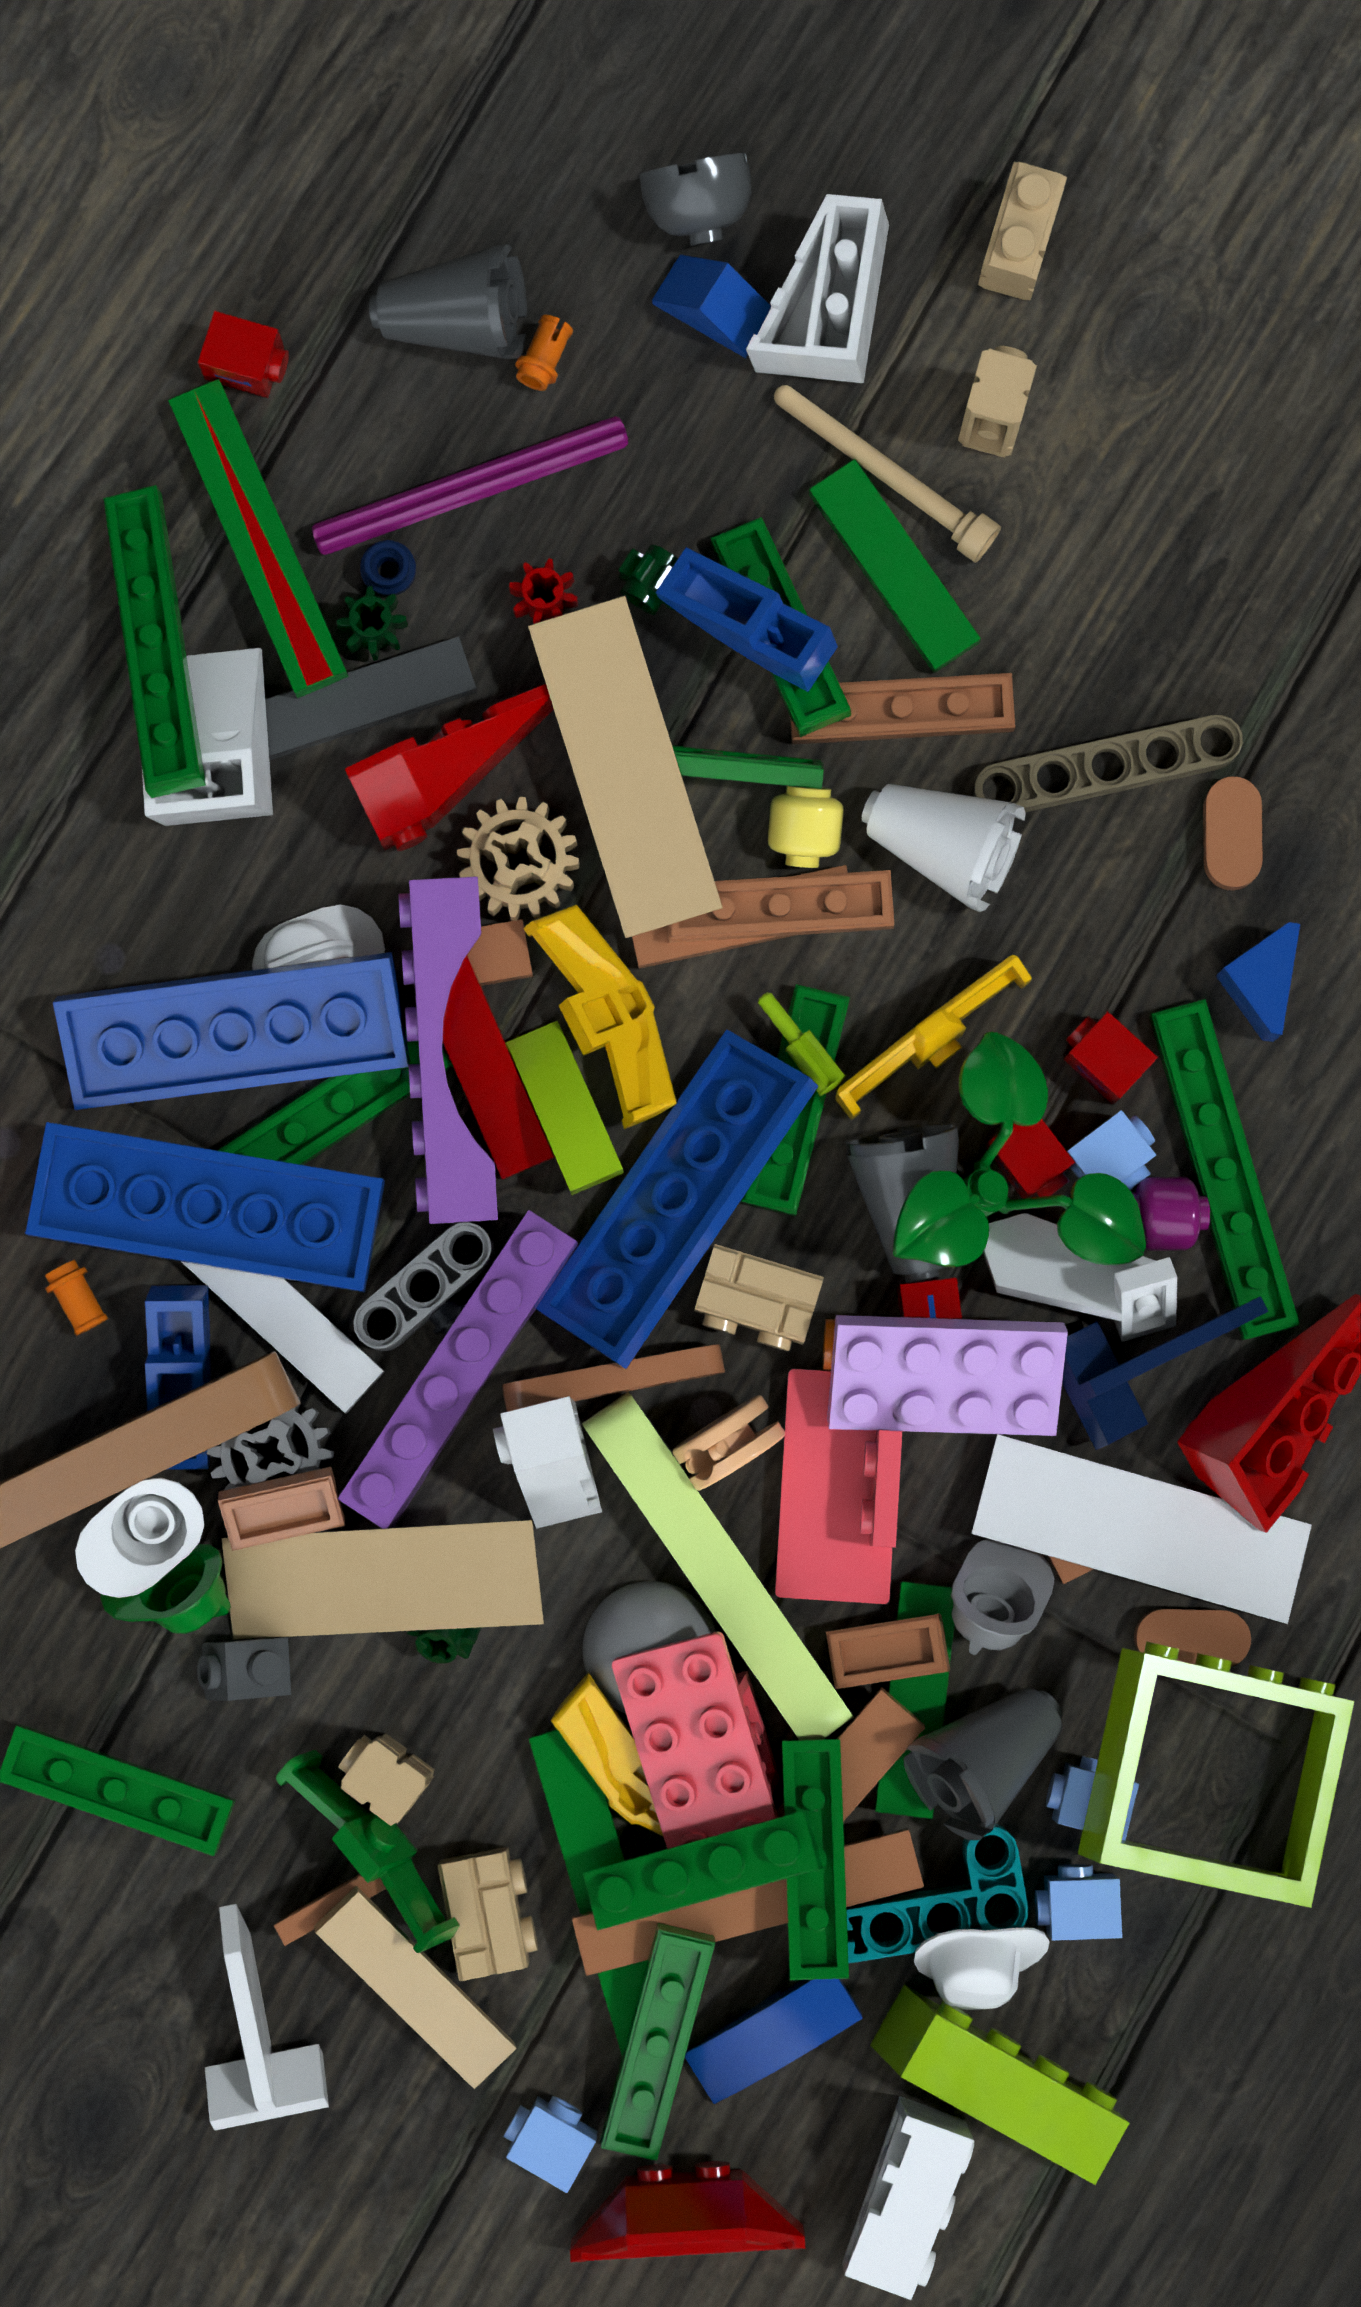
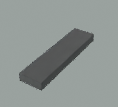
(369, 697)

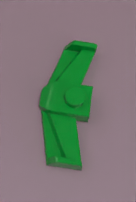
(372, 1849)

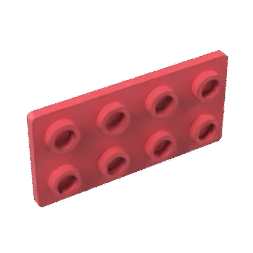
(834, 1502)
(698, 1738)

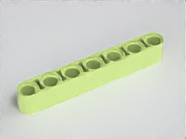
(717, 1570)

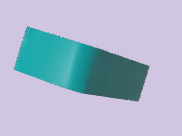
(968, 1898)

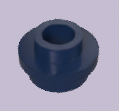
(384, 552)

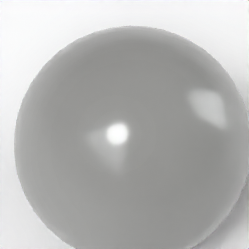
(637, 1620)

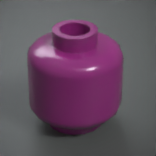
(1171, 1212)

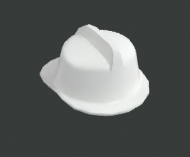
(318, 937)
(139, 1537)
(979, 1966)

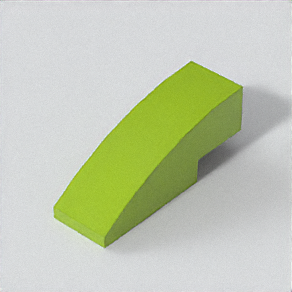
(565, 1108)

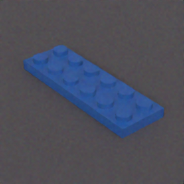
(232, 1031)
(676, 1198)
(205, 1207)

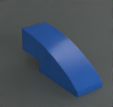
(748, 618)
(177, 1348)
(772, 2035)

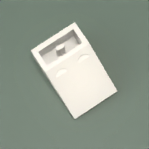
(232, 741)

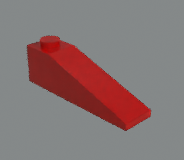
(418, 785)
(1264, 1424)

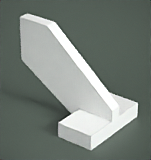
(1035, 1265)
(264, 2082)

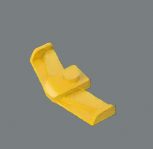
(608, 1012)
(933, 1037)
(607, 1752)

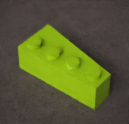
(999, 2085)

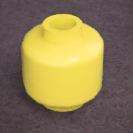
(805, 825)

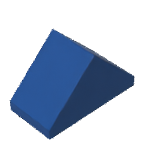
(713, 301)
(1262, 981)

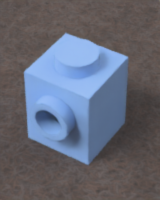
(1116, 1149)
(1071, 1794)
(1079, 1904)
(550, 2141)

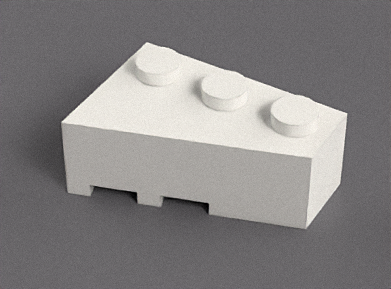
(829, 299)
(549, 1461)
(908, 2199)

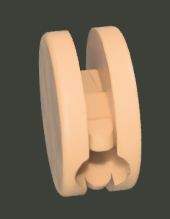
(727, 1444)

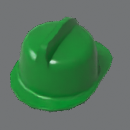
(182, 1598)

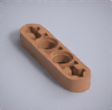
(614, 1378)

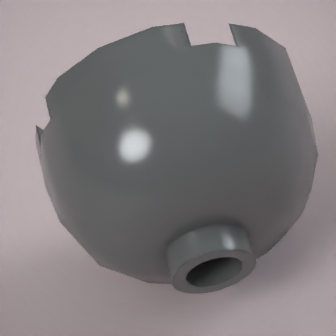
(698, 196)

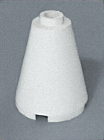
(947, 837)

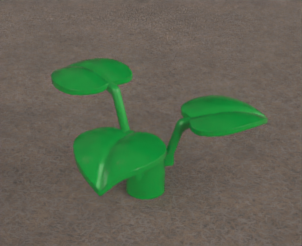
(947, 1215)

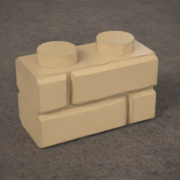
(1022, 230)
(997, 401)
(757, 1296)
(384, 1777)
(484, 1900)

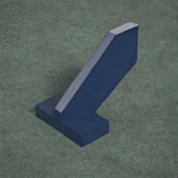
(1100, 1384)

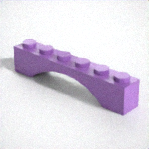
(444, 930)
(457, 1371)

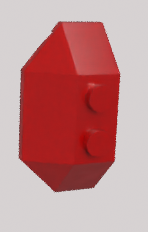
(686, 2215)

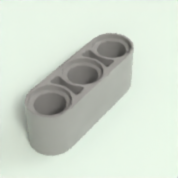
(396, 1292)

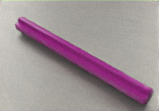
(470, 485)

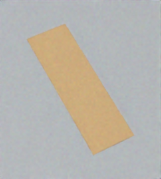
(625, 767)
(385, 1581)

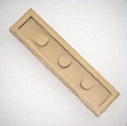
(415, 1987)

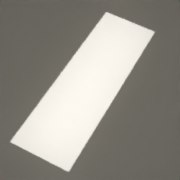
(1139, 1529)

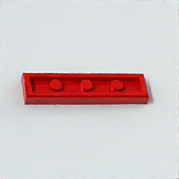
(491, 1078)

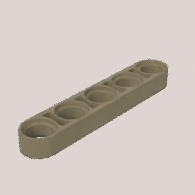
(1132, 752)

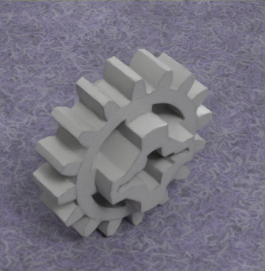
(283, 1429)

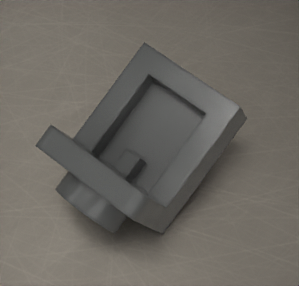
(245, 1669)

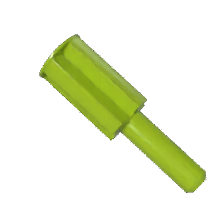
(803, 1048)

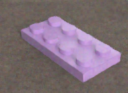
(946, 1375)

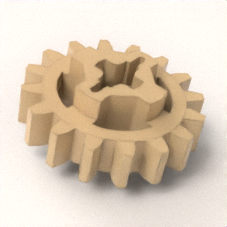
(528, 837)

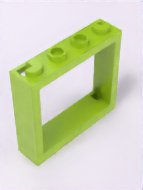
(1120, 1757)

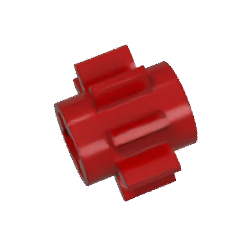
(549, 581)

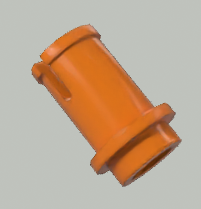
(539, 363)
(75, 1296)

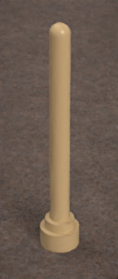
(970, 531)

